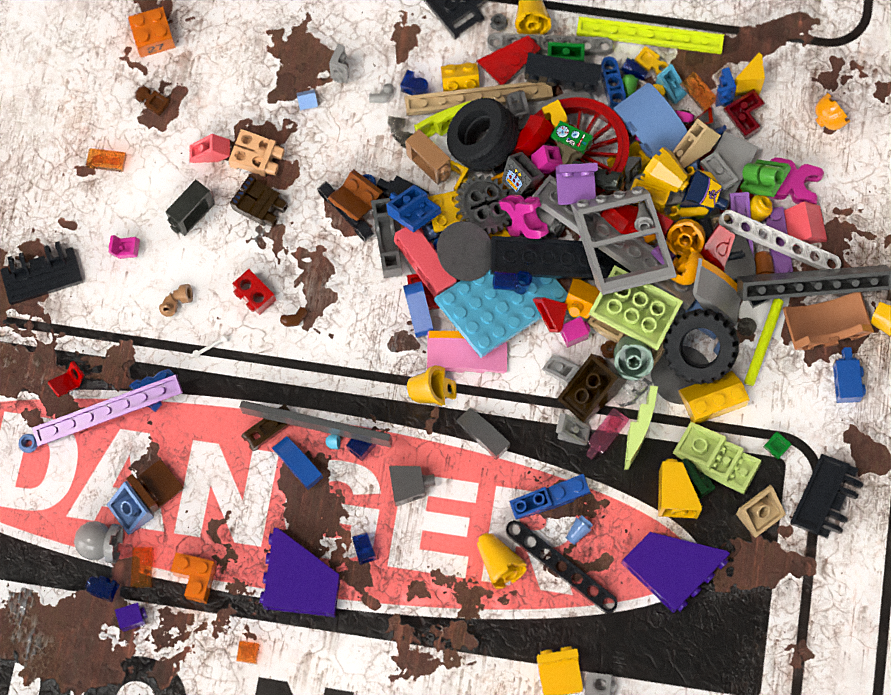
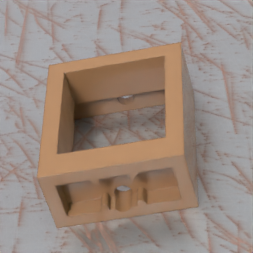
(428, 157)

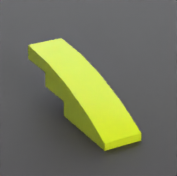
(438, 122)

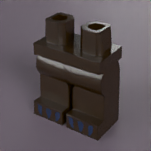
(258, 202)

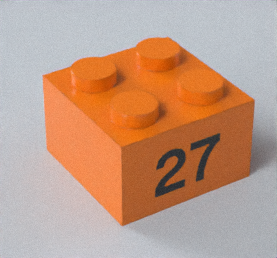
(151, 32)

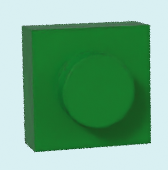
(777, 445)

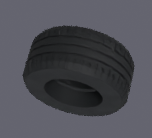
(494, 146)

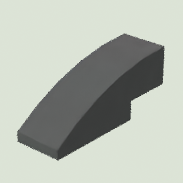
(483, 433)

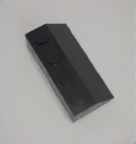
(562, 72)

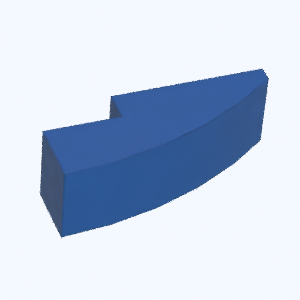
(297, 462)

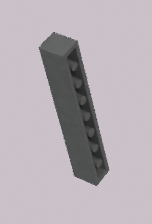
(814, 282)

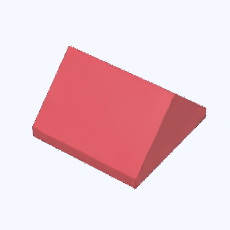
(805, 223)

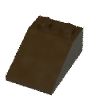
(591, 388)

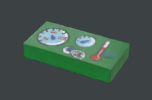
(572, 137)

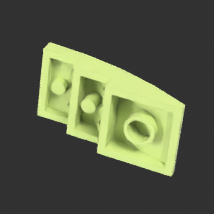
(638, 430)
(717, 457)

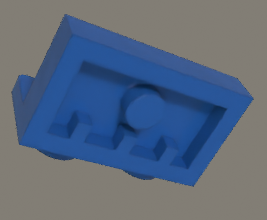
(726, 89)

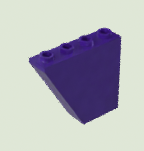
(673, 567)
(298, 579)

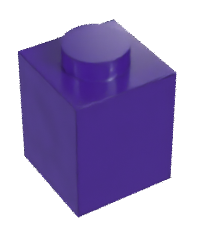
(131, 616)

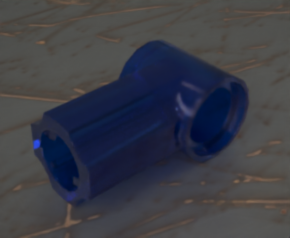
(510, 281)

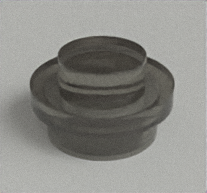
(746, 326)

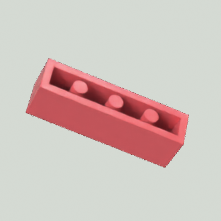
(424, 260)

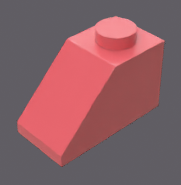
(210, 149)

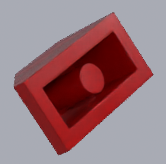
(621, 218)

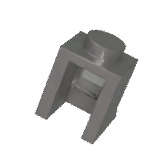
(517, 103)

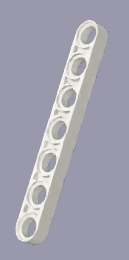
(770, 241)

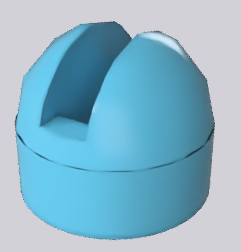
(333, 441)

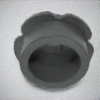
(498, 18)

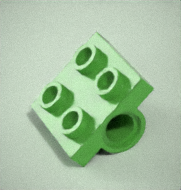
(764, 177)

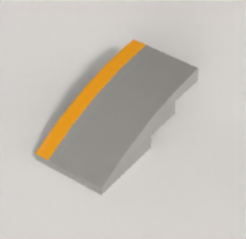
(716, 291)

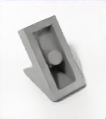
(560, 369)
(572, 430)

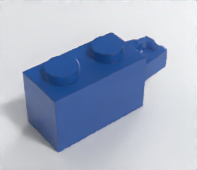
(848, 378)

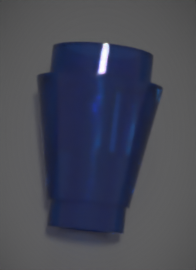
(632, 67)

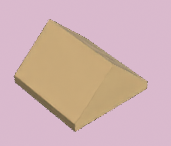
(761, 511)

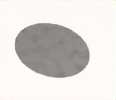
(464, 251)
(668, 382)

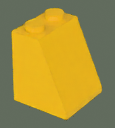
(676, 492)

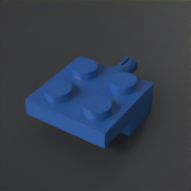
(412, 208)

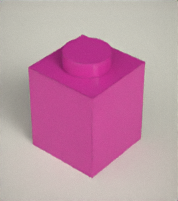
(547, 158)
(575, 331)

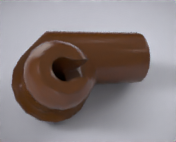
(294, 319)

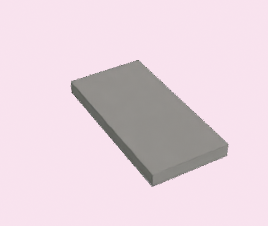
(736, 155)

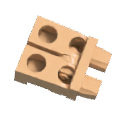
(255, 154)

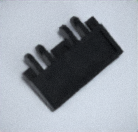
(42, 276)
(825, 493)

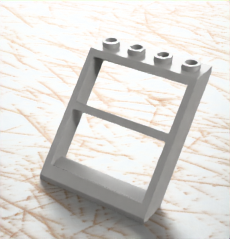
(631, 279)

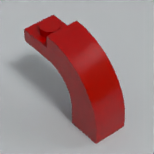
(533, 135)

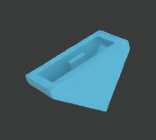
(670, 81)

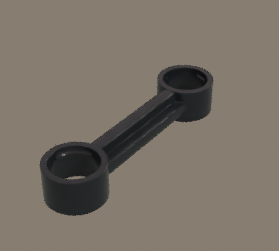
(360, 227)

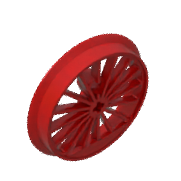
(599, 111)

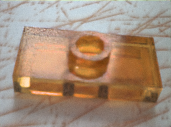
(698, 91)

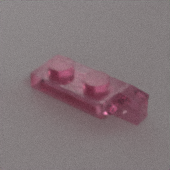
(606, 433)

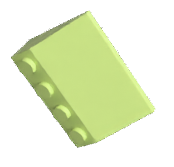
(638, 311)

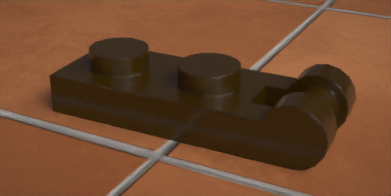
(266, 429)

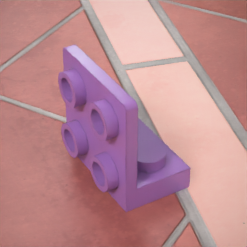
(575, 182)

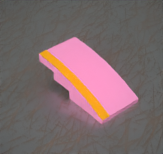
(456, 355)

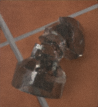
(396, 125)

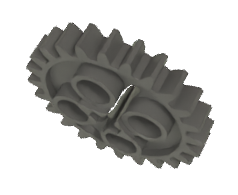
(478, 189)

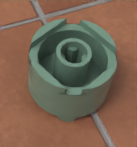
(633, 368)

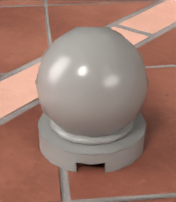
(97, 541)

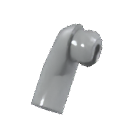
(383, 96)

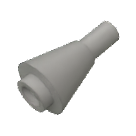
(643, 219)

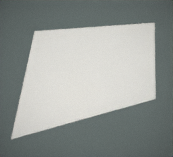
(760, 313)

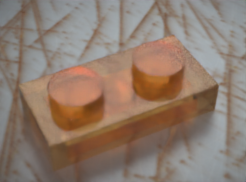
(106, 160)
(142, 567)

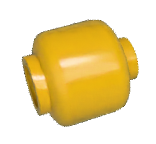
(760, 207)

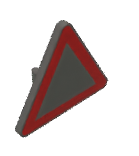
(706, 117)

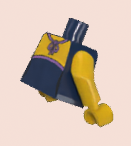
(700, 195)

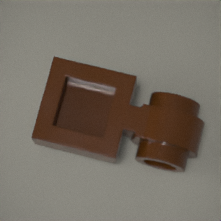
(155, 102)

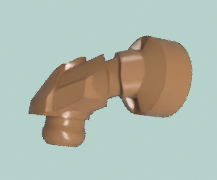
(170, 303)

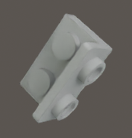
(338, 65)

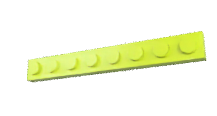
(651, 35)

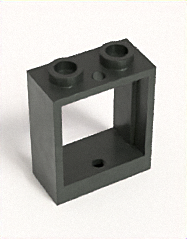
(189, 208)

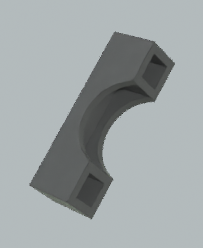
(385, 235)

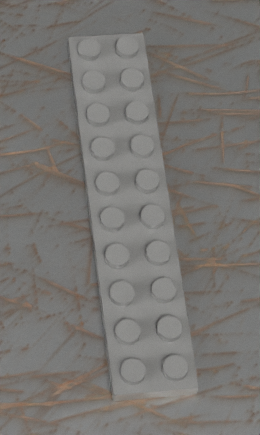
(632, 253)

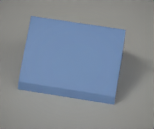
(129, 509)

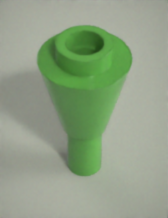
(629, 84)

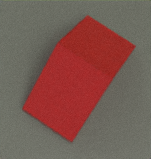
(552, 313)

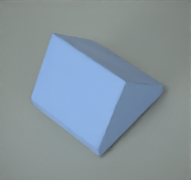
(307, 99)

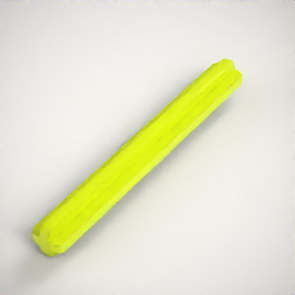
(763, 342)

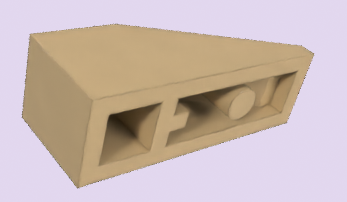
(695, 143)

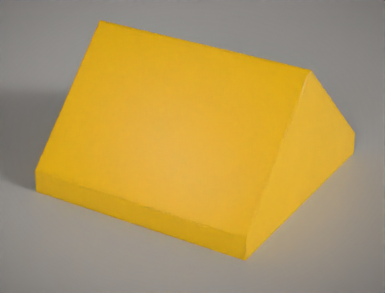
(751, 77)

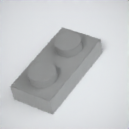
(720, 170)

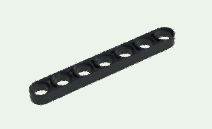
(567, 574)

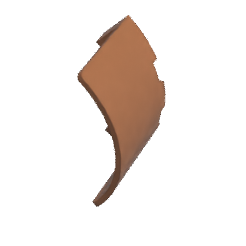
(828, 322)

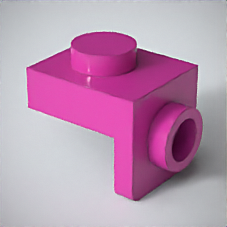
(124, 247)

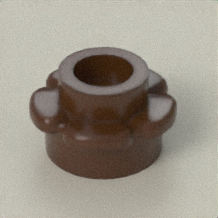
(604, 349)

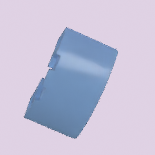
(651, 120)

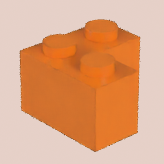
(199, 573)

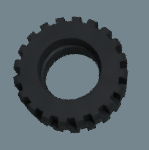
(682, 364)

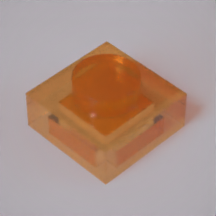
(248, 652)

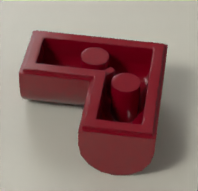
(740, 113)

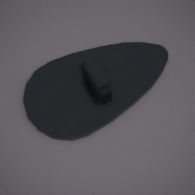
(740, 258)

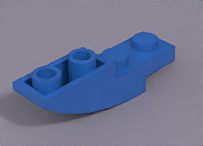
(550, 498)

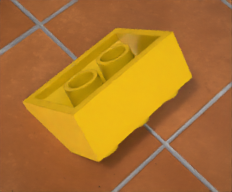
(714, 399)

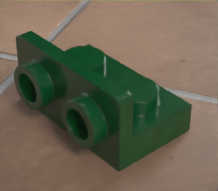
(700, 481)

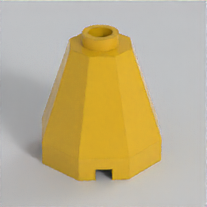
(666, 172)

